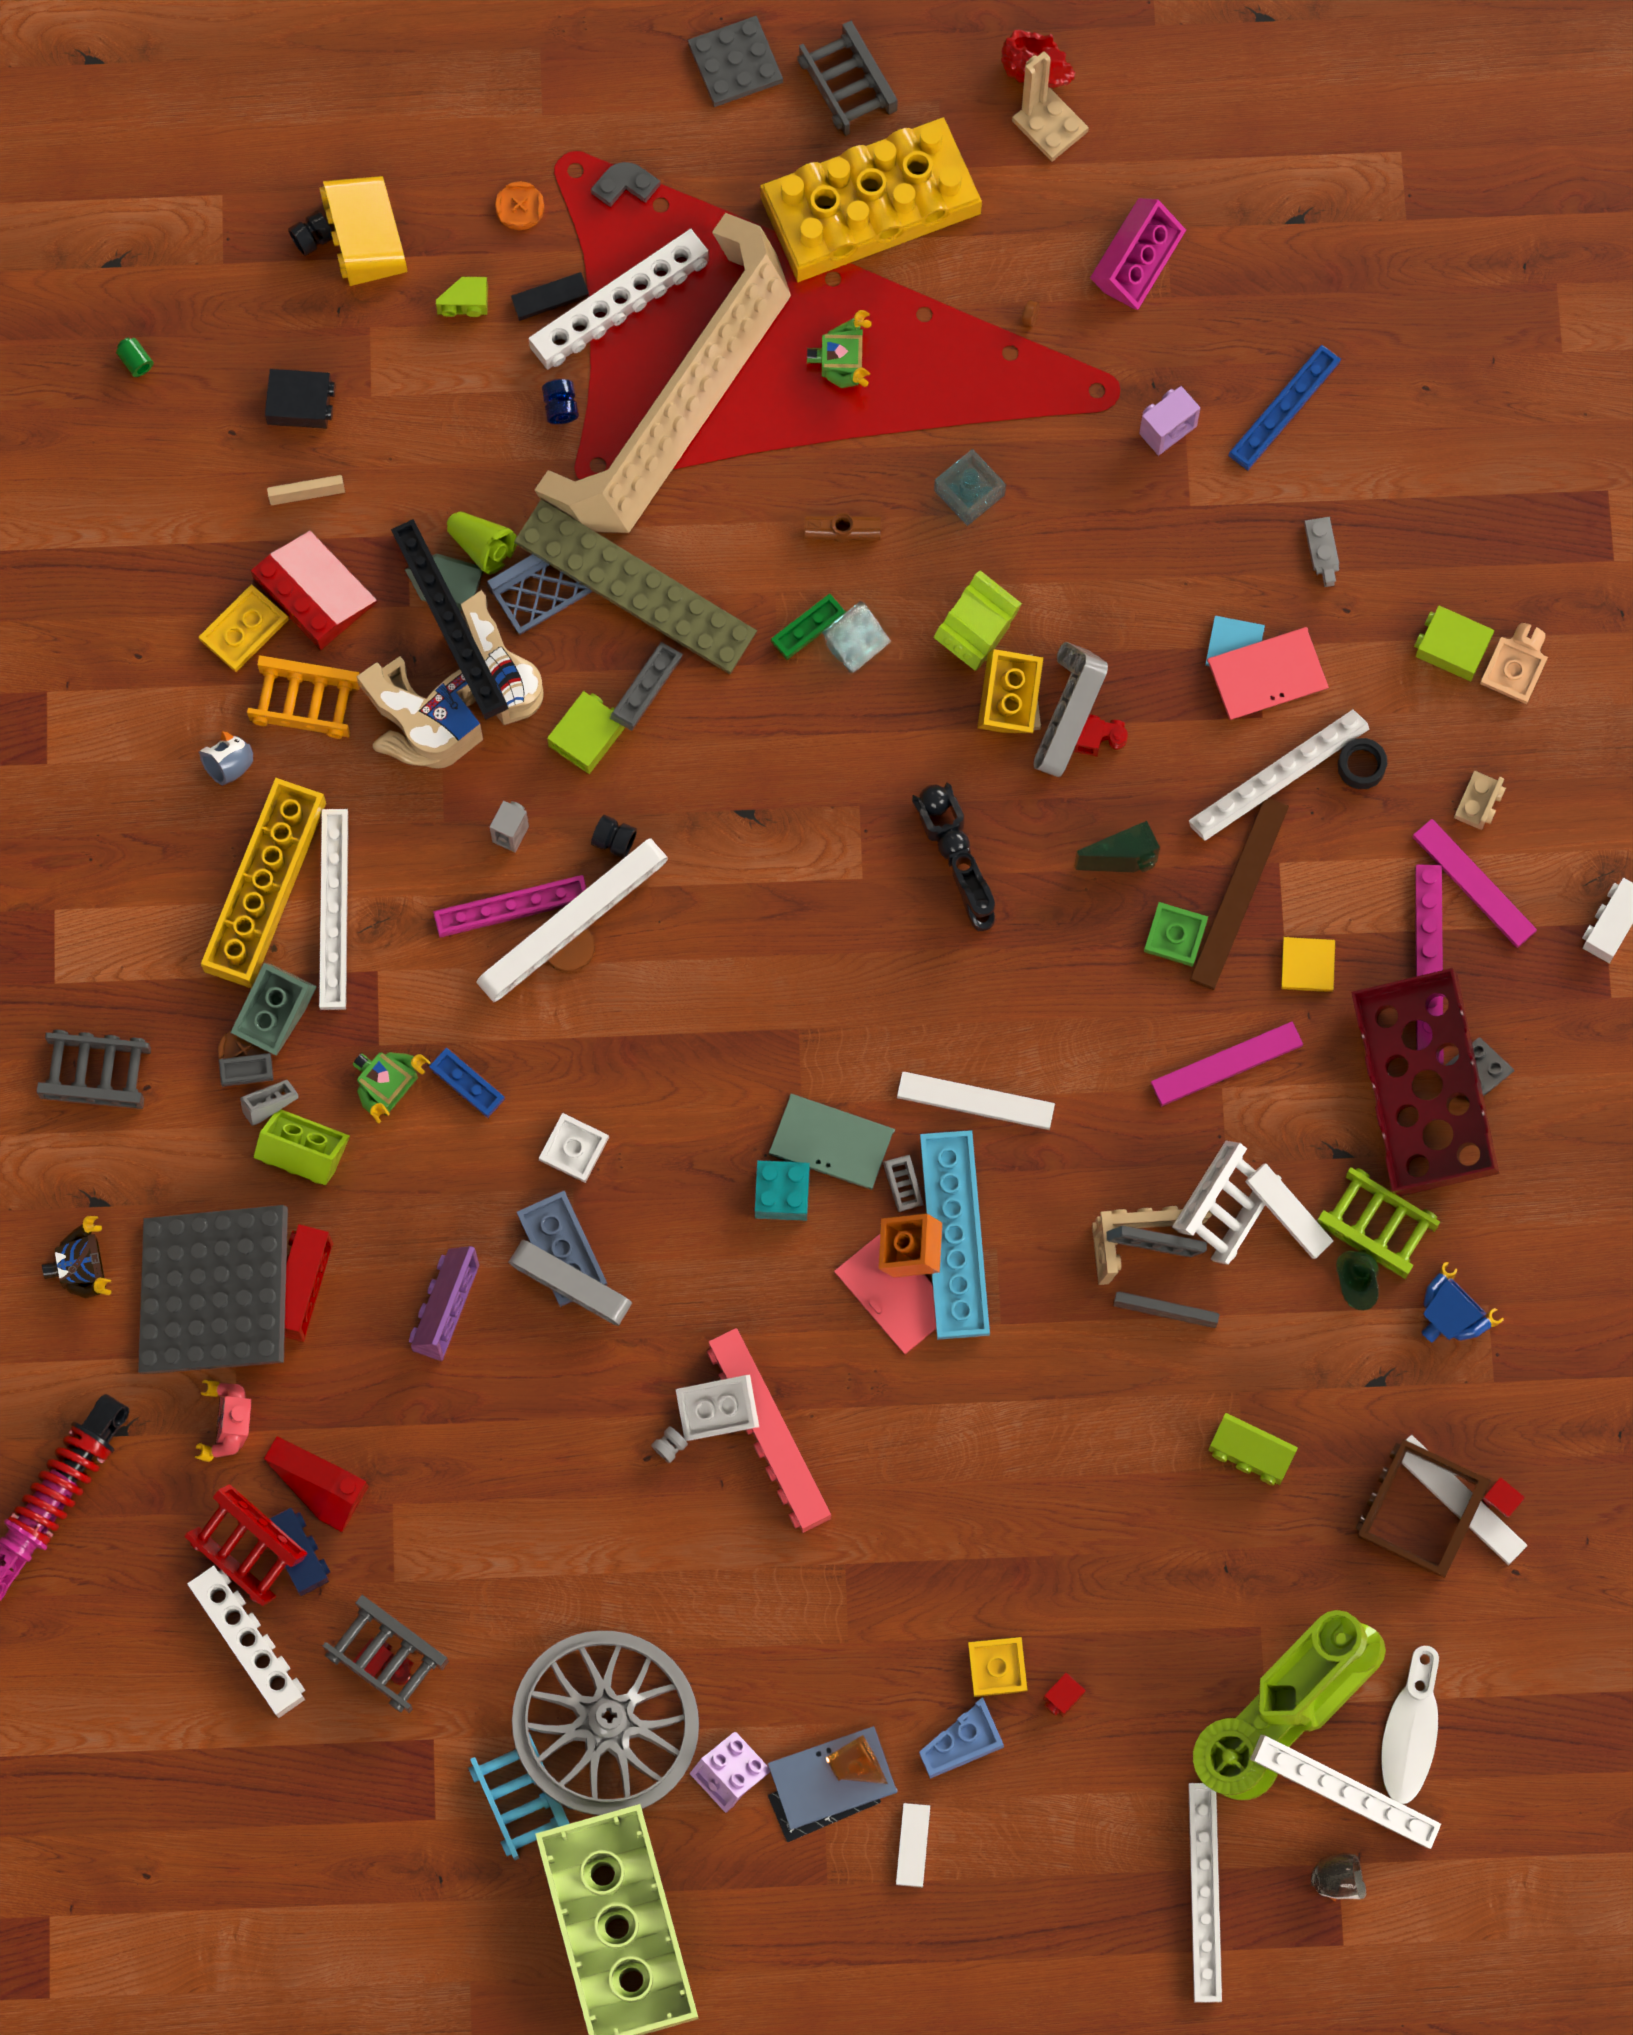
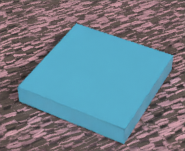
(1231, 635)

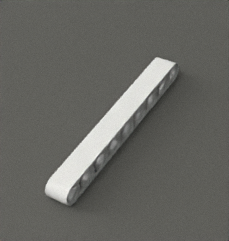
(572, 920)

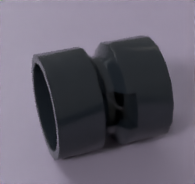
(306, 239)
(616, 837)

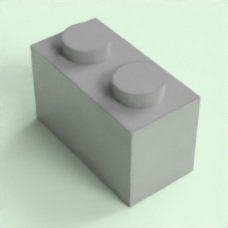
(509, 825)

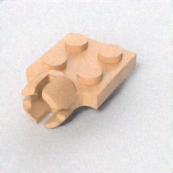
(1516, 664)

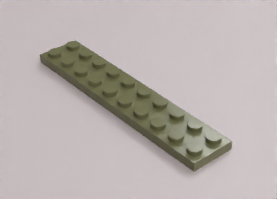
(635, 586)

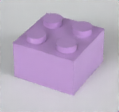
(1169, 420)

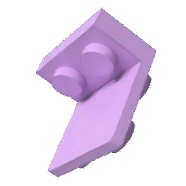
(729, 1771)

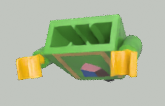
(843, 353)
(386, 1080)

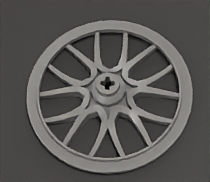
(595, 1730)

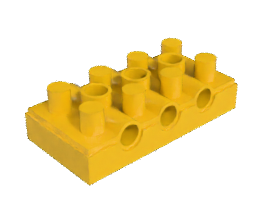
(865, 220)

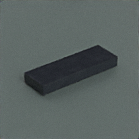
(550, 296)

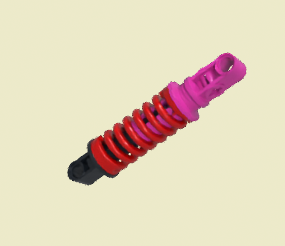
(30, 1524)

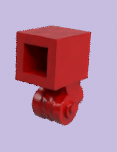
(1097, 731)
(382, 1659)

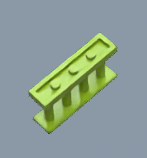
(1355, 1234)

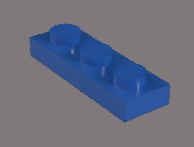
(467, 1082)

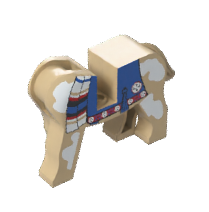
(442, 725)

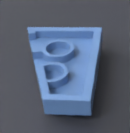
(963, 1742)

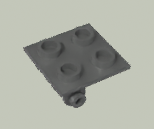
(1490, 1066)

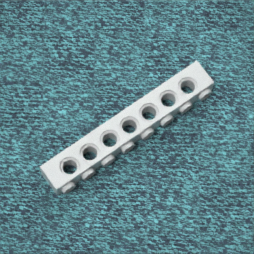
(685, 246)

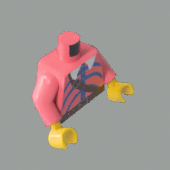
(231, 1421)

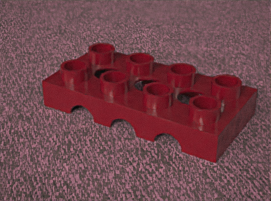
(1394, 1094)

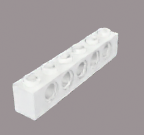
(279, 1700)

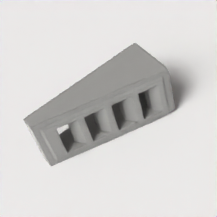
(261, 1104)
(888, 1165)

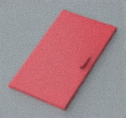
(1261, 672)
(903, 1302)

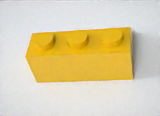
(1010, 692)

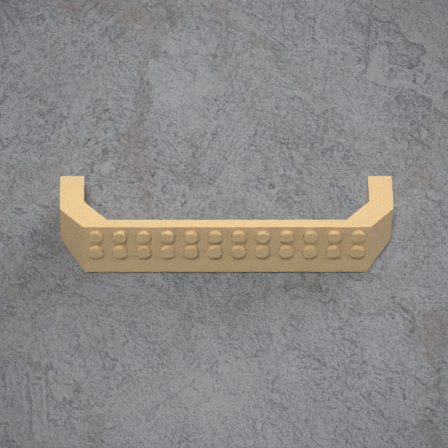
(620, 495)

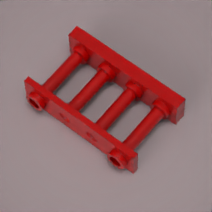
(262, 1527)

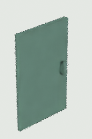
(834, 1138)

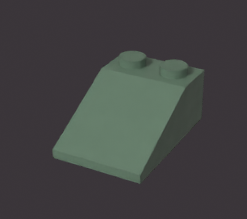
(273, 1008)

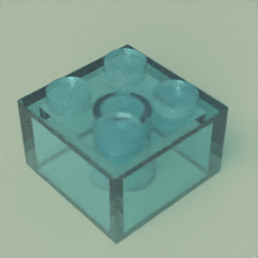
(969, 487)

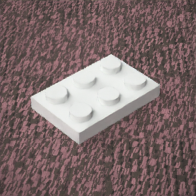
(717, 1408)

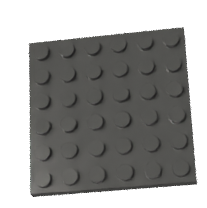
(213, 1290)

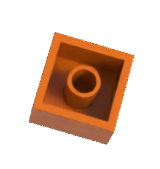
(910, 1245)

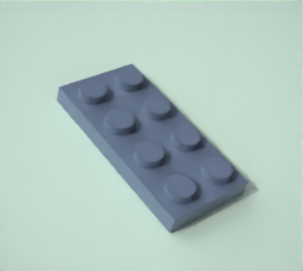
(557, 1231)

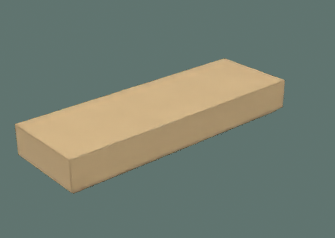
(306, 490)

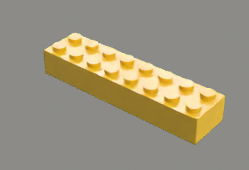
(263, 883)

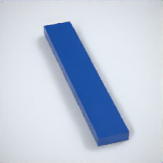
(1284, 407)

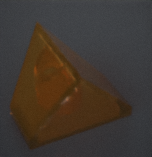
(856, 1763)

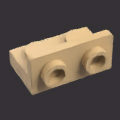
(1478, 800)

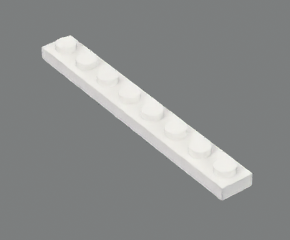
(1278, 775)
(334, 909)
(1345, 1791)
(1204, 1894)

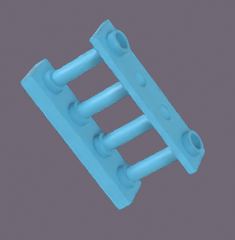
(510, 1846)

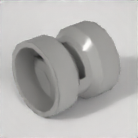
(665, 1447)

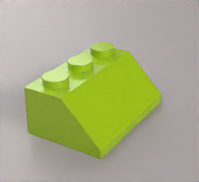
(301, 1146)
(1252, 1450)

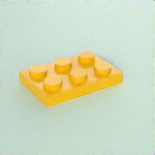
(243, 628)

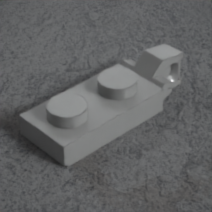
(1322, 549)

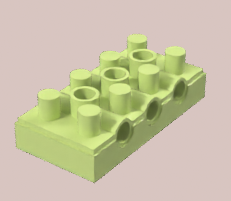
(586, 1909)

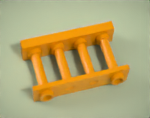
(296, 673)

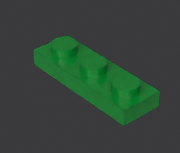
(807, 626)

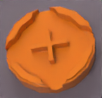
(519, 206)

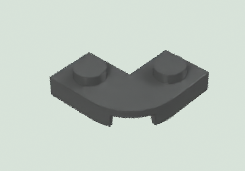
(625, 177)

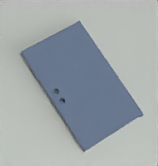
(811, 1788)

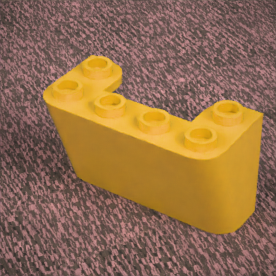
(363, 229)

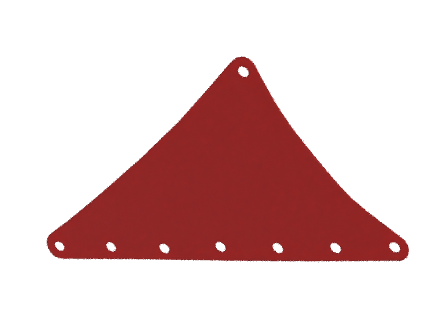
(918, 370)

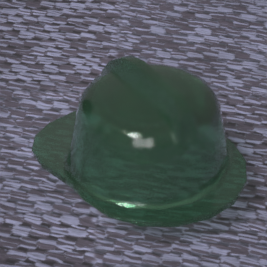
(1358, 1279)

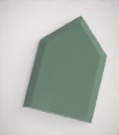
(459, 576)

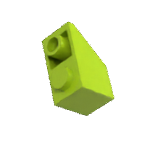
(465, 296)

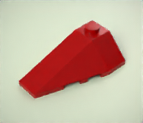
(319, 1484)

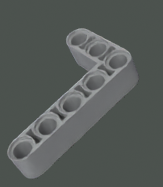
(1072, 709)

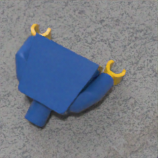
(1453, 1310)

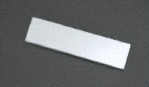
(1289, 1211)

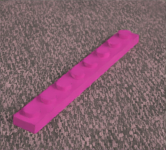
(1428, 939)

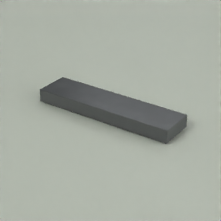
(646, 686)
(1156, 1241)
(1166, 1309)

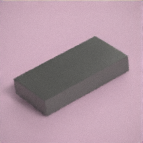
(246, 1069)

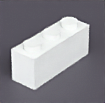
(1613, 922)

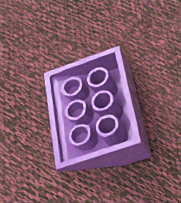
(445, 1302)

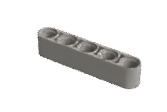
(570, 1282)

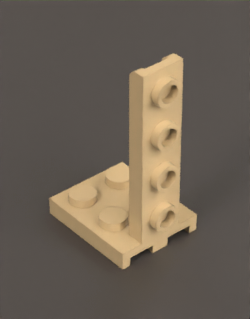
(1043, 114)
(1105, 1252)

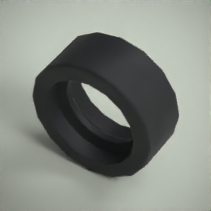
(1362, 782)

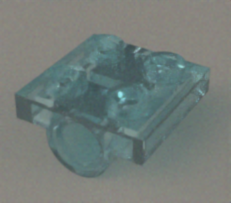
(855, 637)

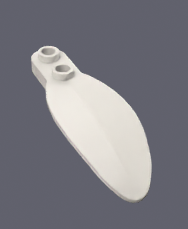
(1411, 1731)

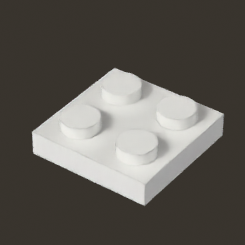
(573, 1147)

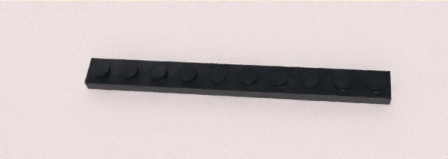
(449, 619)

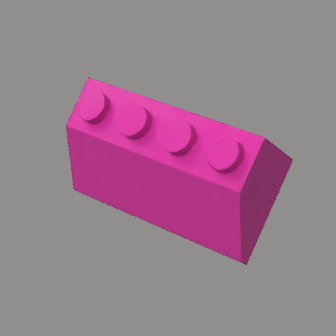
(1138, 252)

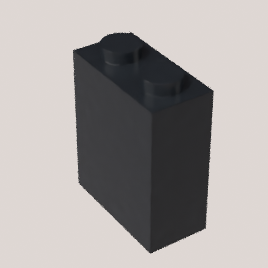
(299, 398)

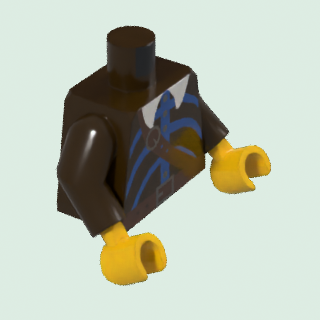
(79, 1262)

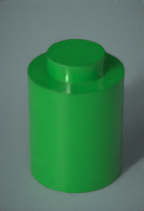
(134, 357)

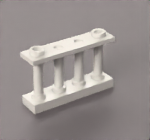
(1204, 1200)

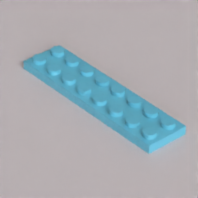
(953, 1200)

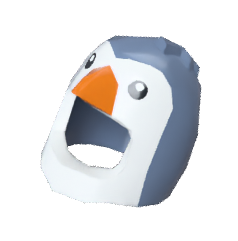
(227, 758)

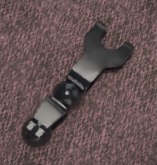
(955, 847)

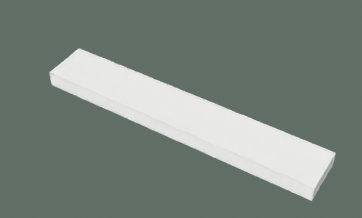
(976, 1100)
(1456, 1498)

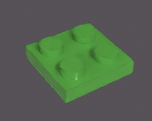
(1176, 934)

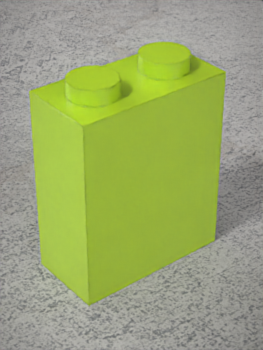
(1453, 642)
(585, 732)

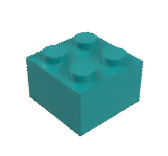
(782, 1190)

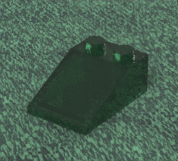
(1123, 852)

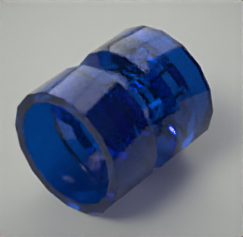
(560, 401)

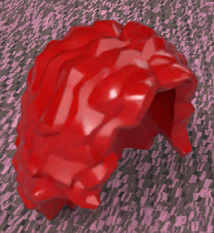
(1024, 45)

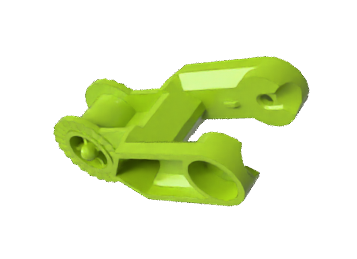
(1292, 1699)

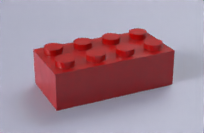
(304, 1277)

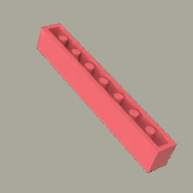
(772, 1436)

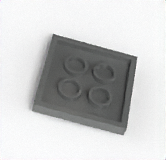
(735, 61)

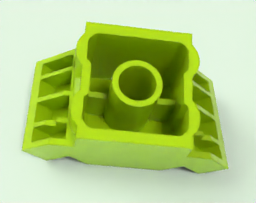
(978, 620)

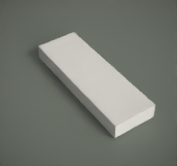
(913, 1845)

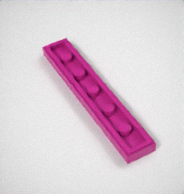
(1474, 883)
(508, 906)
(1226, 1063)

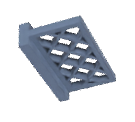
(518, 574)

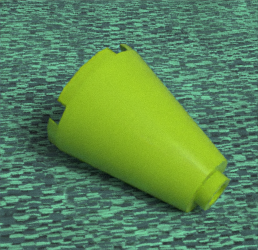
(482, 540)

